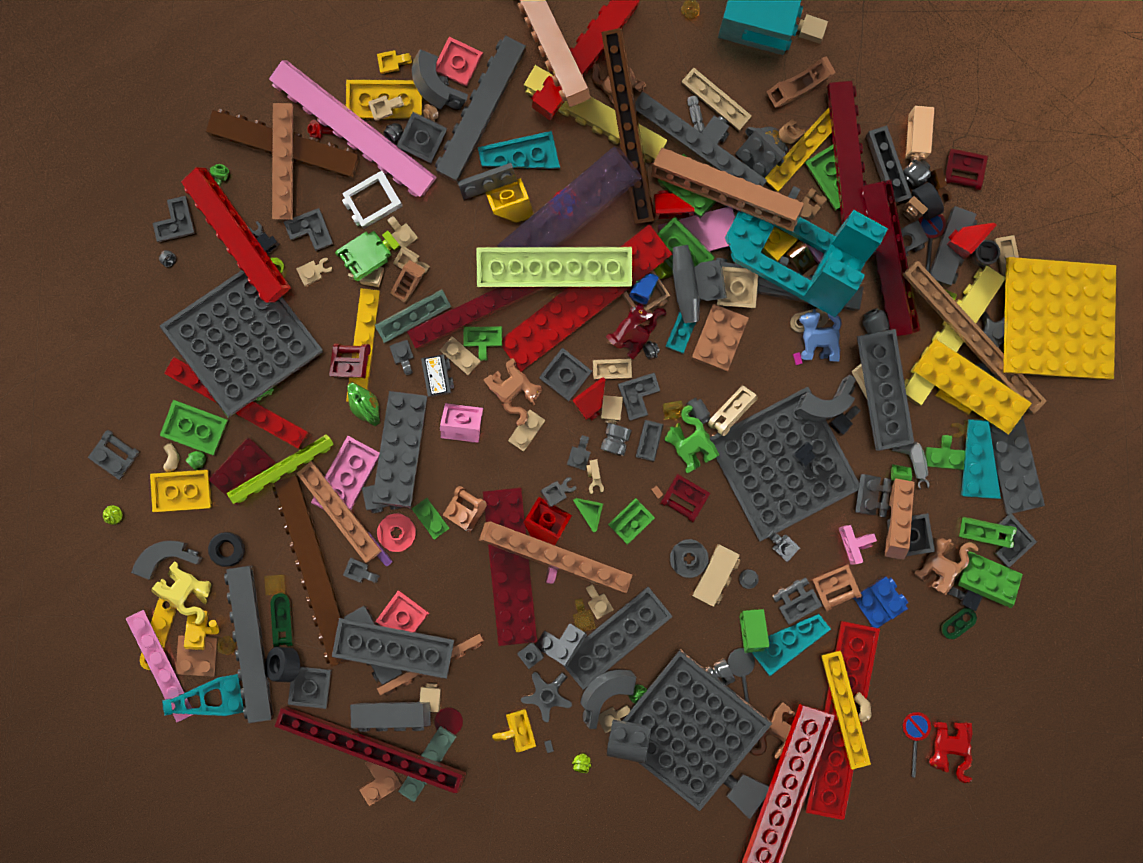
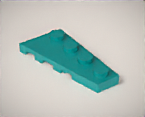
(525, 152)
(979, 464)
(790, 643)

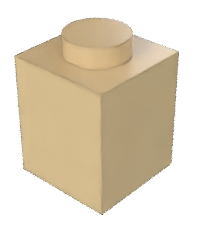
(812, 28)
(611, 409)
(431, 694)

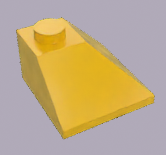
(511, 202)

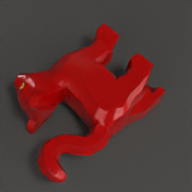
(955, 745)

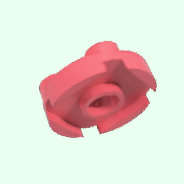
(405, 539)

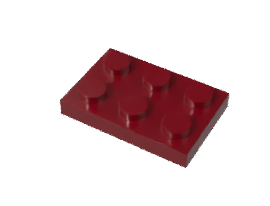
(241, 466)

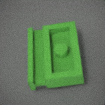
(631, 521)

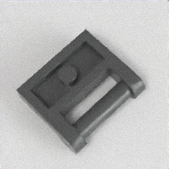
(109, 459)

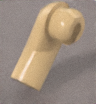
(173, 458)
(865, 707)

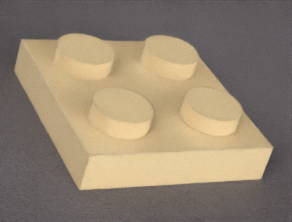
(740, 287)

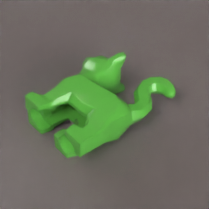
(694, 443)

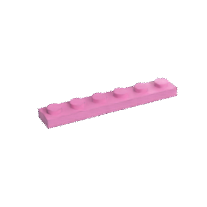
(157, 659)

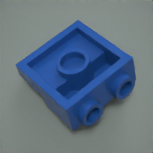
(881, 602)

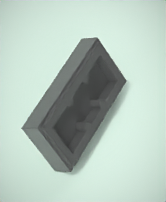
(649, 440)

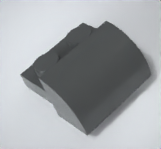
(629, 741)

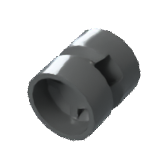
(985, 254)
(616, 437)
(722, 672)

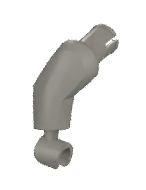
(918, 459)

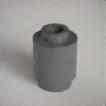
(699, 410)

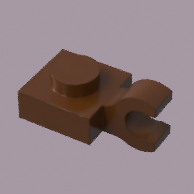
(938, 180)

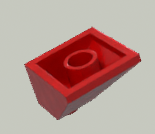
(670, 205)
(969, 238)
(590, 400)
(546, 522)

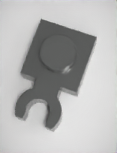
(556, 493)

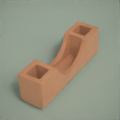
(901, 516)

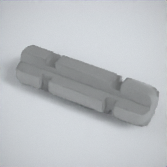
(696, 113)

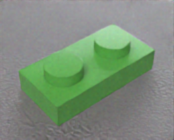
(430, 518)

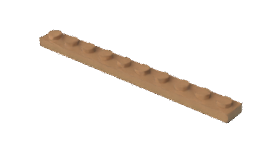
(970, 333)

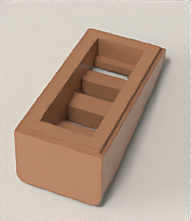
(414, 272)

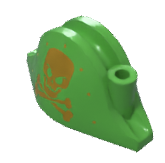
(363, 404)

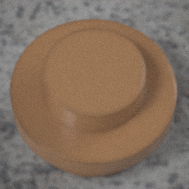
(430, 112)

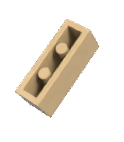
(716, 575)

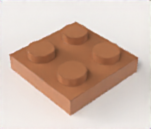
(197, 661)

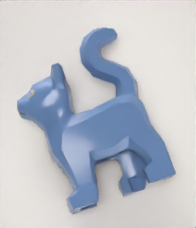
(820, 337)

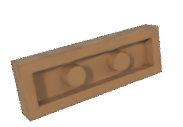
(914, 209)

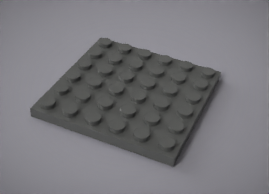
(240, 342)
(769, 480)
(696, 729)

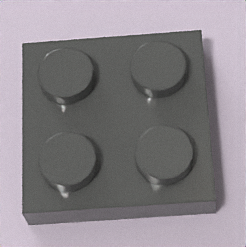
(422, 137)
(760, 153)
(565, 374)
(310, 688)

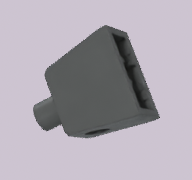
(746, 793)

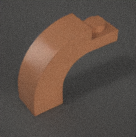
(801, 84)

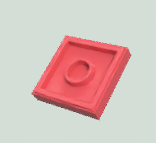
(458, 62)
(402, 614)

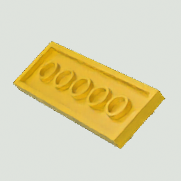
(972, 386)

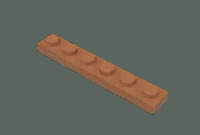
(282, 161)
(339, 512)
(406, 679)

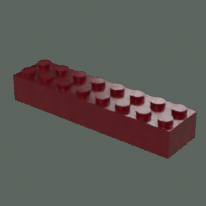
(510, 572)

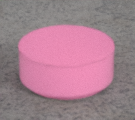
(551, 575)

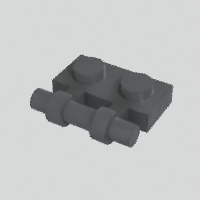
(868, 495)
(800, 606)

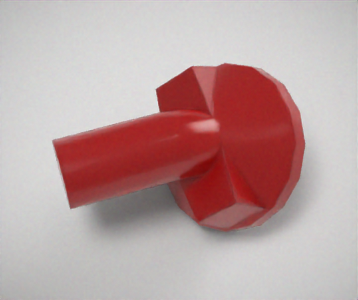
(315, 129)

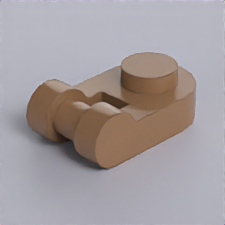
(791, 132)
(808, 210)

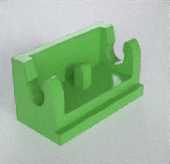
(754, 630)

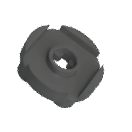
(697, 565)

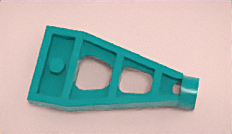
(230, 696)

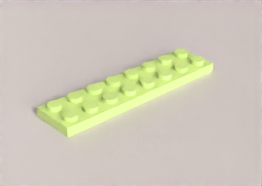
(554, 266)

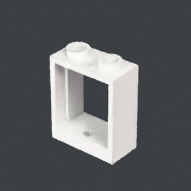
(396, 204)

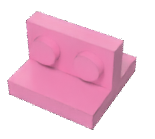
(461, 423)
(854, 544)

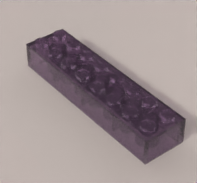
(577, 203)

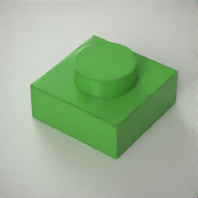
(901, 472)

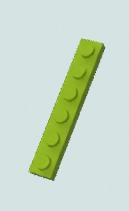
(287, 465)

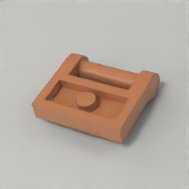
(460, 514)
(834, 581)

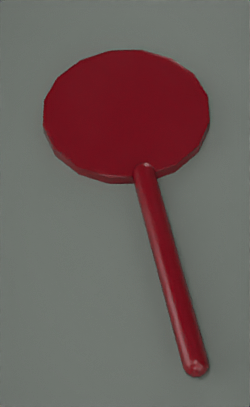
(449, 719)

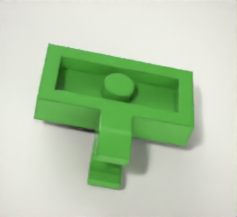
(483, 338)
(944, 456)

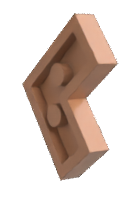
(384, 783)

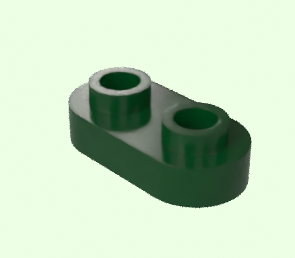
(958, 623)

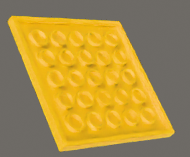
(1059, 318)

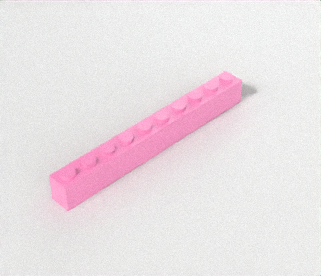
(352, 128)

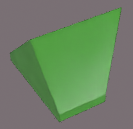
(590, 511)

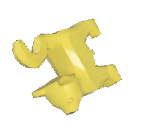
(181, 589)

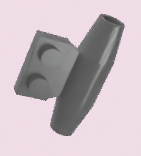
(695, 283)

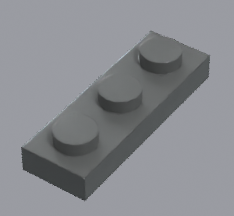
(487, 181)

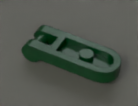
(281, 620)

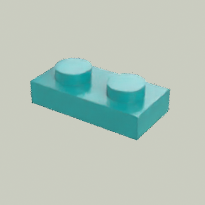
(680, 335)

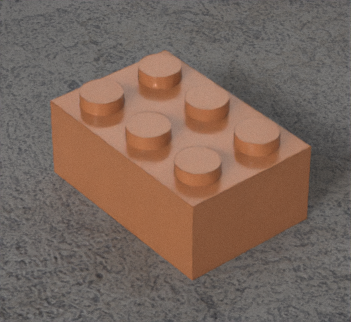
(719, 338)

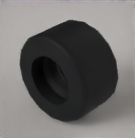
(931, 199)
(214, 545)
(282, 664)

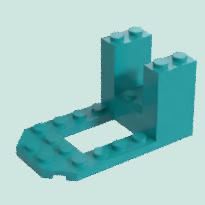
(761, 23)
(838, 271)

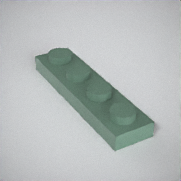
(413, 315)
(435, 751)

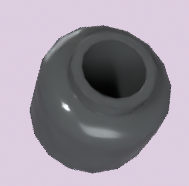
(917, 173)
(875, 321)

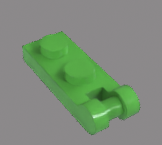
(987, 532)

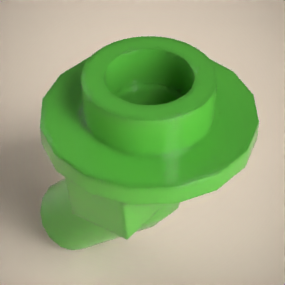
(220, 173)

